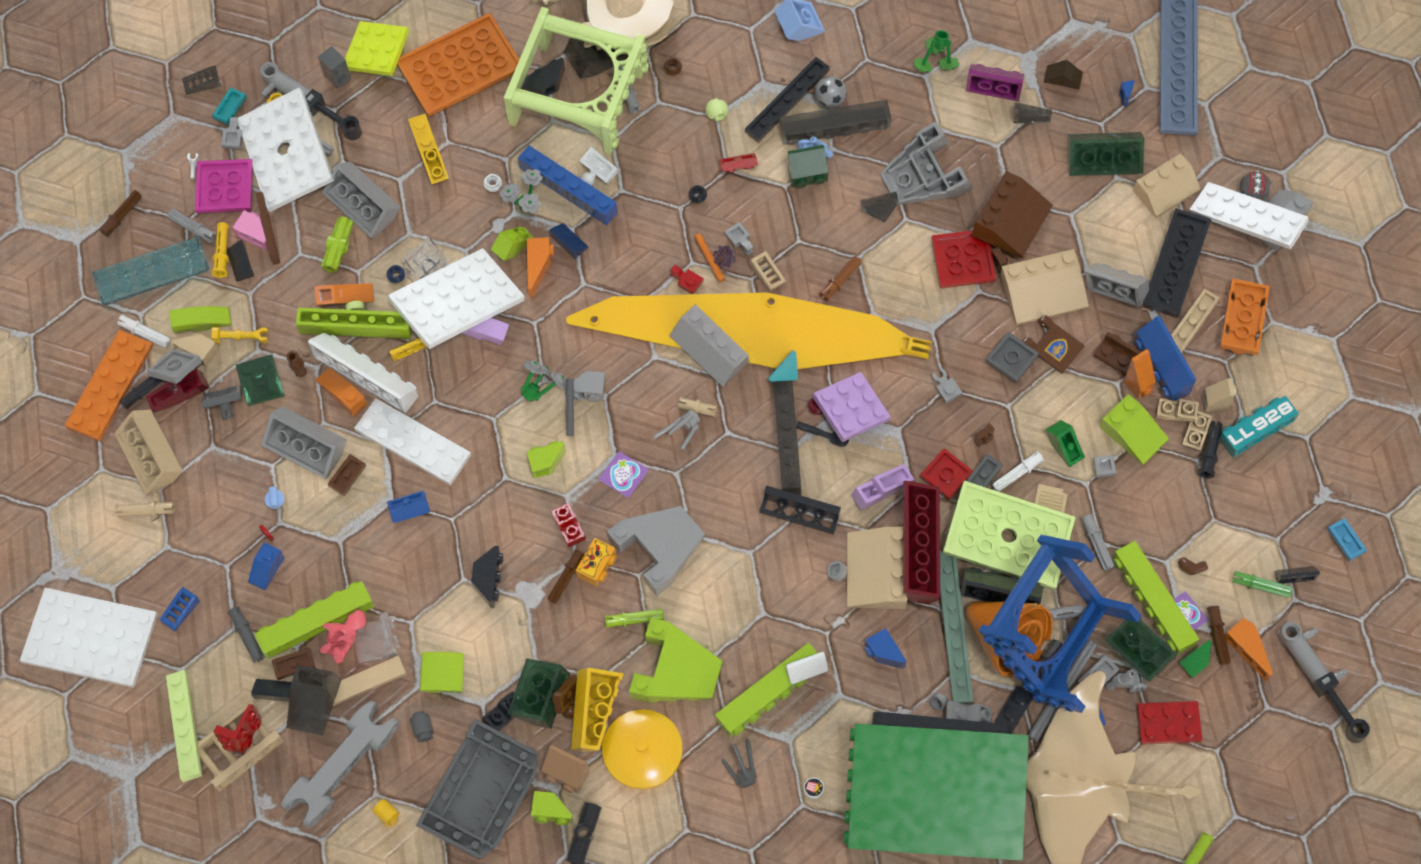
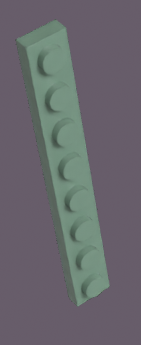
(954, 631)

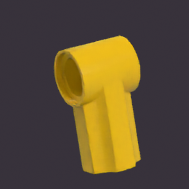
(386, 813)

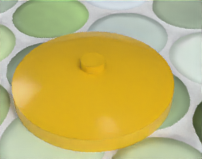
(642, 749)

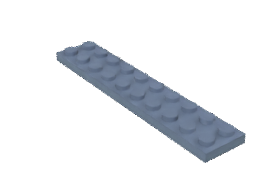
(1179, 67)

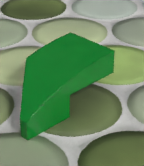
(1198, 659)

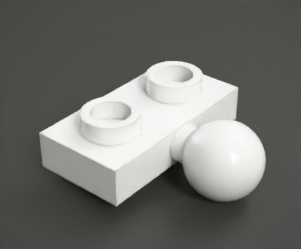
(599, 166)

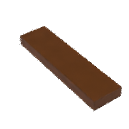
(268, 230)

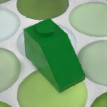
(1065, 442)

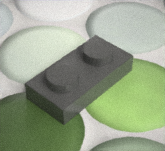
(985, 471)

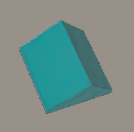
(786, 370)

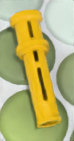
(220, 257)

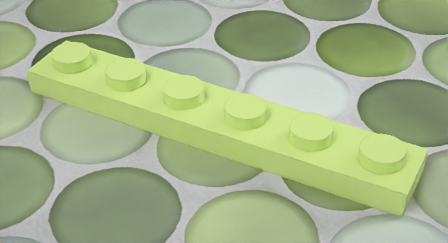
(184, 726)

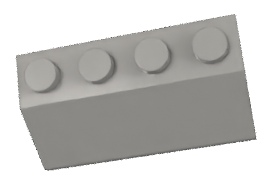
(361, 199)
(709, 345)
(303, 442)

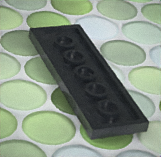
(1176, 262)

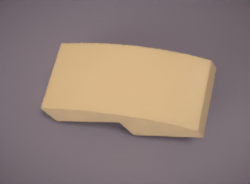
(1177, 411)
(1197, 431)

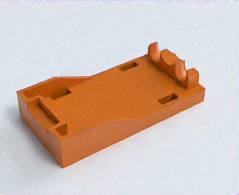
(1244, 317)

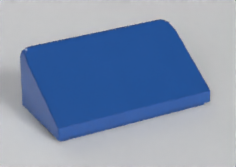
(408, 506)

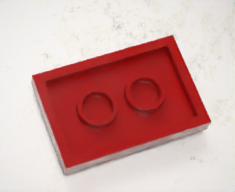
(1169, 722)

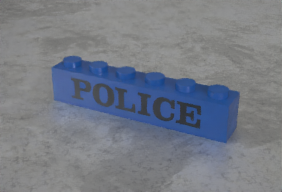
(569, 185)

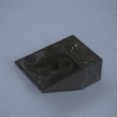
(590, 60)
(311, 699)

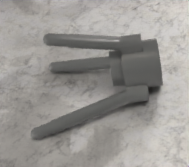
(745, 776)

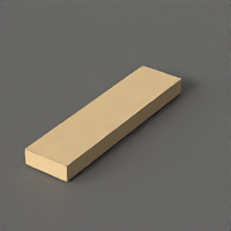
(1194, 319)
(369, 679)

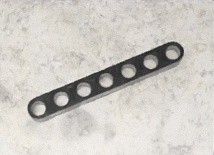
(917, 721)

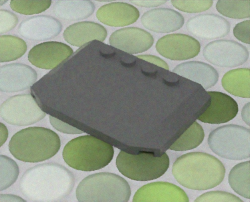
(480, 791)

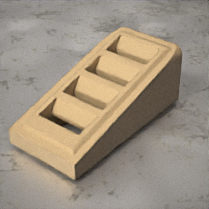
(762, 275)

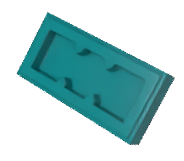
(229, 106)

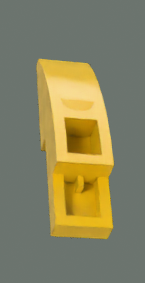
(428, 149)

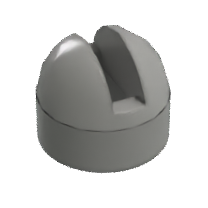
(934, 701)

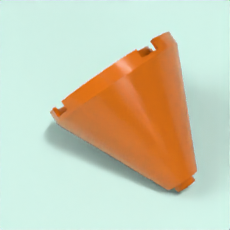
(1033, 622)

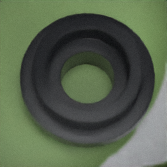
(697, 190)

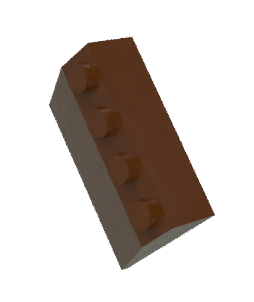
(1012, 215)

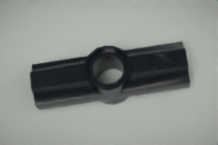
(587, 821)

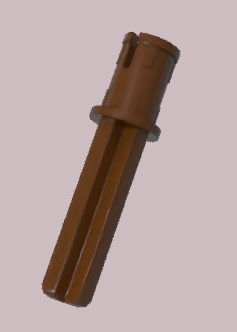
(114, 220)
(566, 576)
(1218, 634)

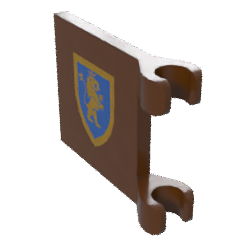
(1056, 346)

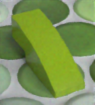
(199, 318)

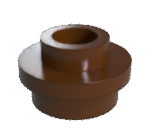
(672, 62)

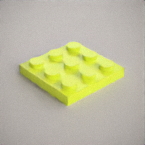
(376, 48)

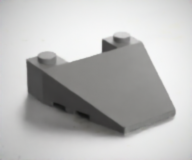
(919, 175)
(666, 537)

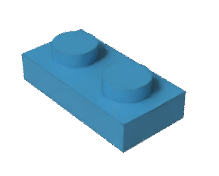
(1347, 539)

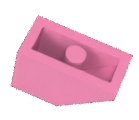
(251, 229)

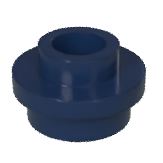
(395, 269)

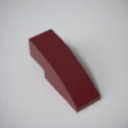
(173, 394)

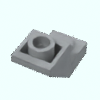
(972, 712)

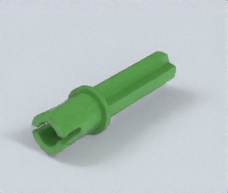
(1262, 584)

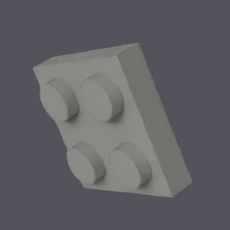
(174, 366)

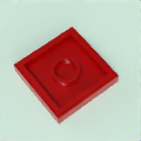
(947, 473)

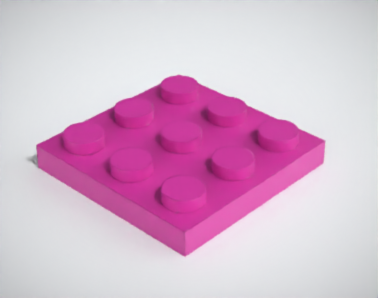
(224, 186)

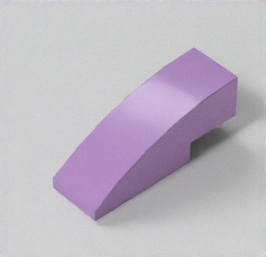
(490, 330)
(881, 487)

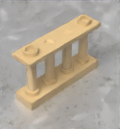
(237, 765)

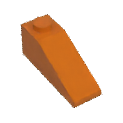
(538, 260)
(1140, 375)
(342, 392)
(1248, 644)

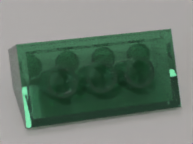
(1105, 153)

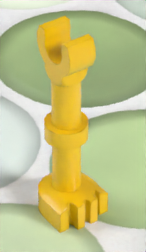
(217, 334)

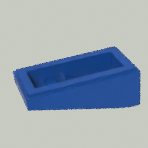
(189, 607)

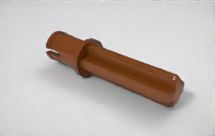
(836, 283)

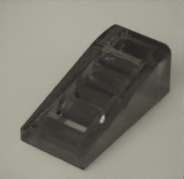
(200, 75)
(1030, 114)

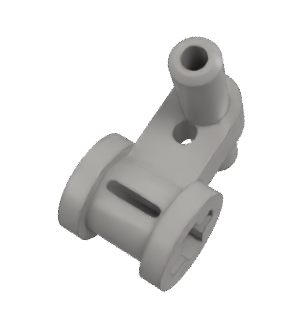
(1130, 679)

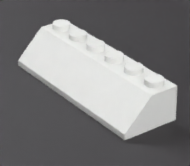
(363, 372)

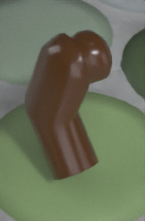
(1192, 568)

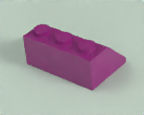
(994, 82)

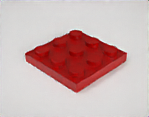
(962, 259)

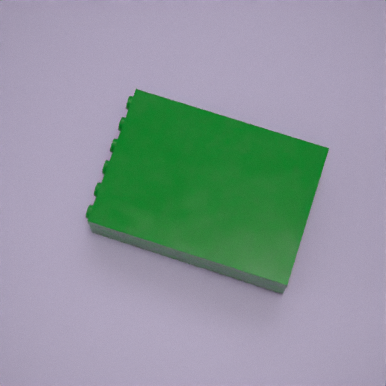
(937, 791)

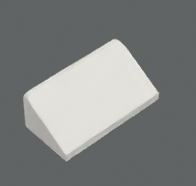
(807, 668)

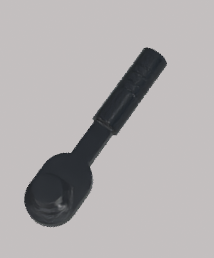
(833, 437)

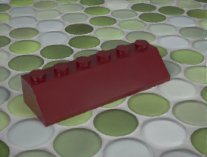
(921, 542)

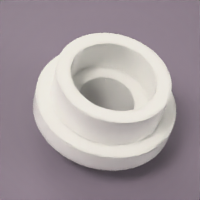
(492, 178)

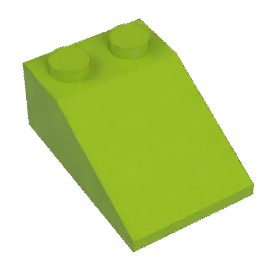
(1134, 429)

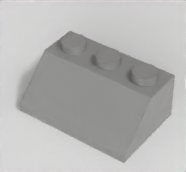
(1291, 201)
(1117, 284)

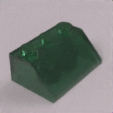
(1141, 648)
(535, 691)

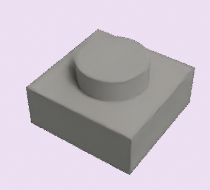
(1104, 466)

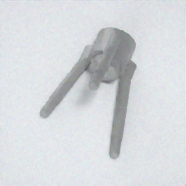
(687, 421)

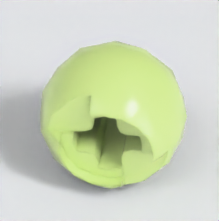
(716, 109)

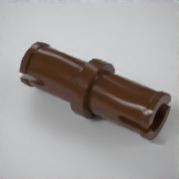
(296, 364)

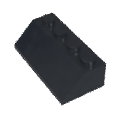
(993, 586)

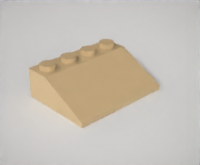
(1044, 286)
(875, 569)

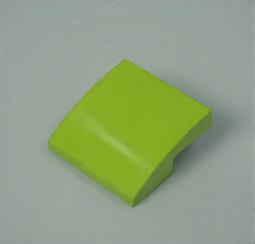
(441, 672)

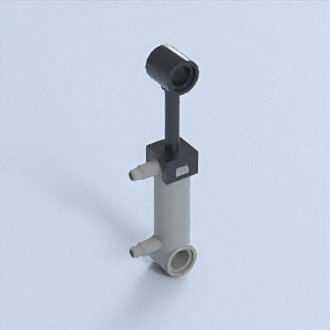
(315, 100)
(1322, 680)

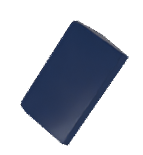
(568, 240)

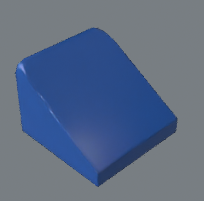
(1125, 91)

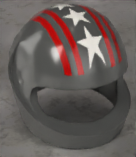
(1255, 185)

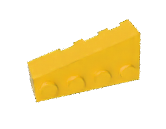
(592, 707)

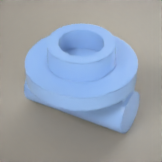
(274, 498)

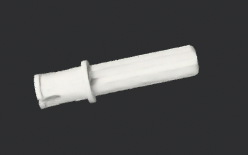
(144, 331)
(1025, 466)

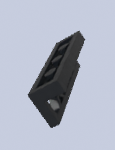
(803, 503)

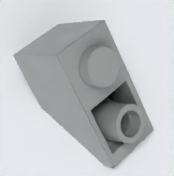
(590, 386)

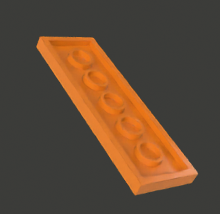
(109, 385)

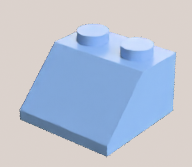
(798, 19)

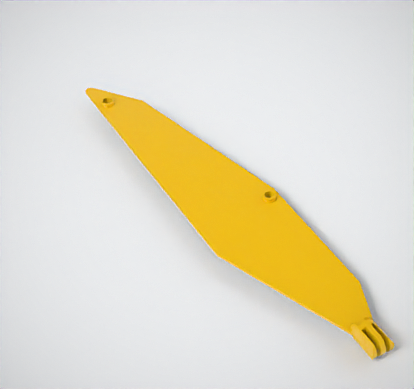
(764, 331)

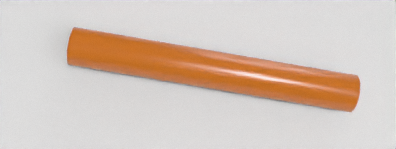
(709, 257)

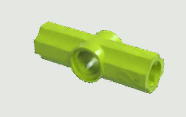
(337, 244)

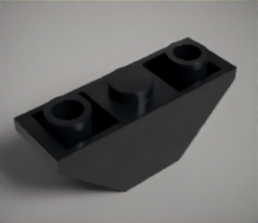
(545, 79)
(487, 575)

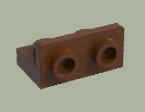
(1116, 353)

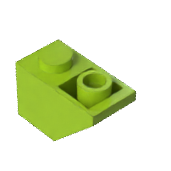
(511, 242)
(546, 458)
(549, 807)

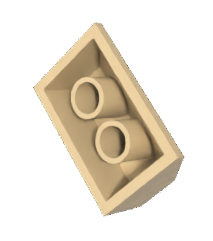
(1167, 185)

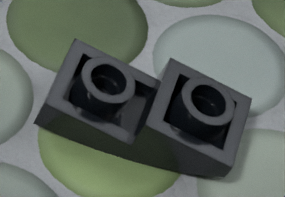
(498, 717)

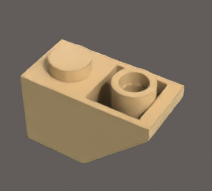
(197, 345)
(1219, 396)

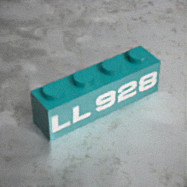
(1258, 426)

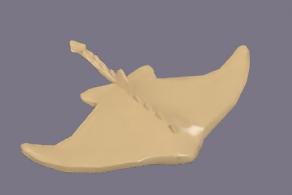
(1081, 779)

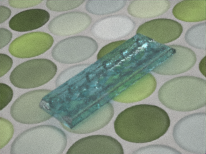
(150, 271)

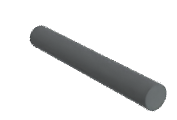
(570, 407)

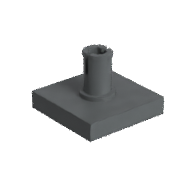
(223, 398)

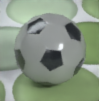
(831, 92)

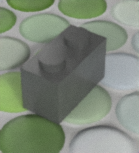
(334, 67)

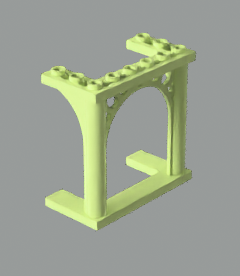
(599, 123)

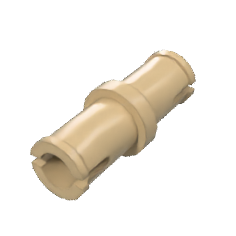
(697, 406)

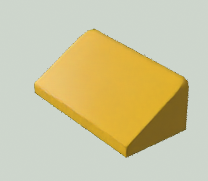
(406, 349)

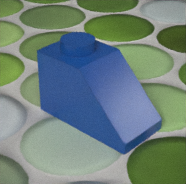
(265, 566)
(884, 650)

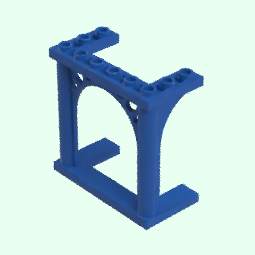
(1011, 645)

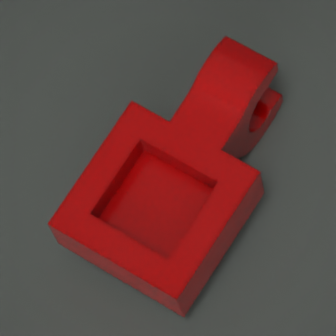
(688, 281)

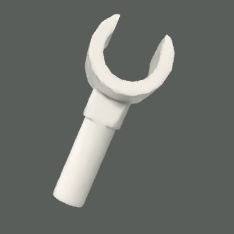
(193, 162)

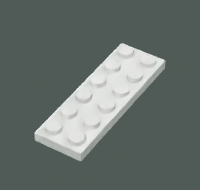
(1249, 215)
(412, 441)

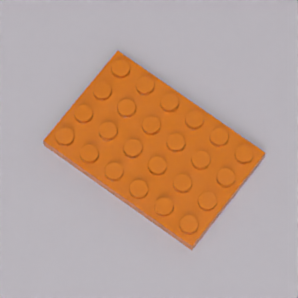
(458, 64)

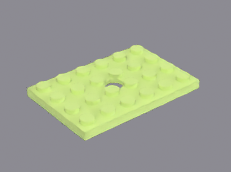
(978, 527)

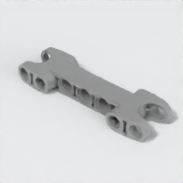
(330, 775)

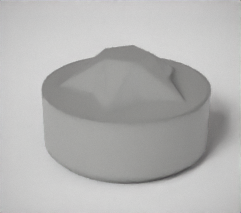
(837, 571)

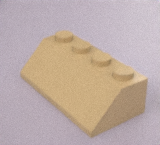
(147, 451)

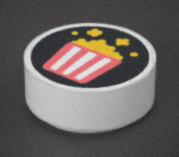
(813, 788)

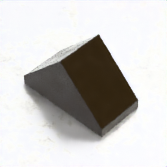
(1063, 74)

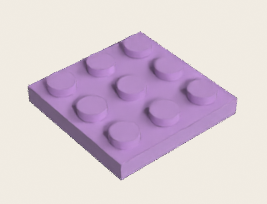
(851, 407)

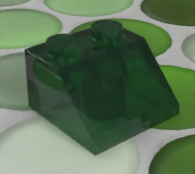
(260, 380)

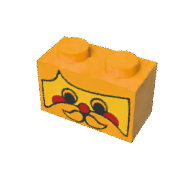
(596, 562)

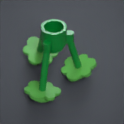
(937, 44)

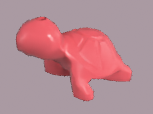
(342, 636)

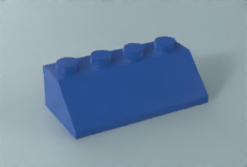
(1167, 361)

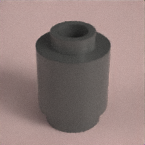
(422, 726)

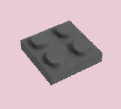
(1012, 357)

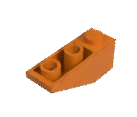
(343, 293)

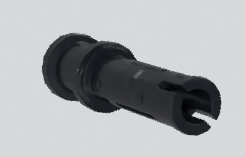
(1209, 457)

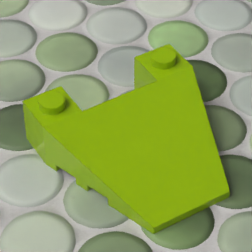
(683, 669)

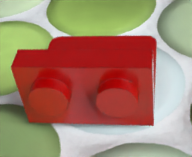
(242, 737)

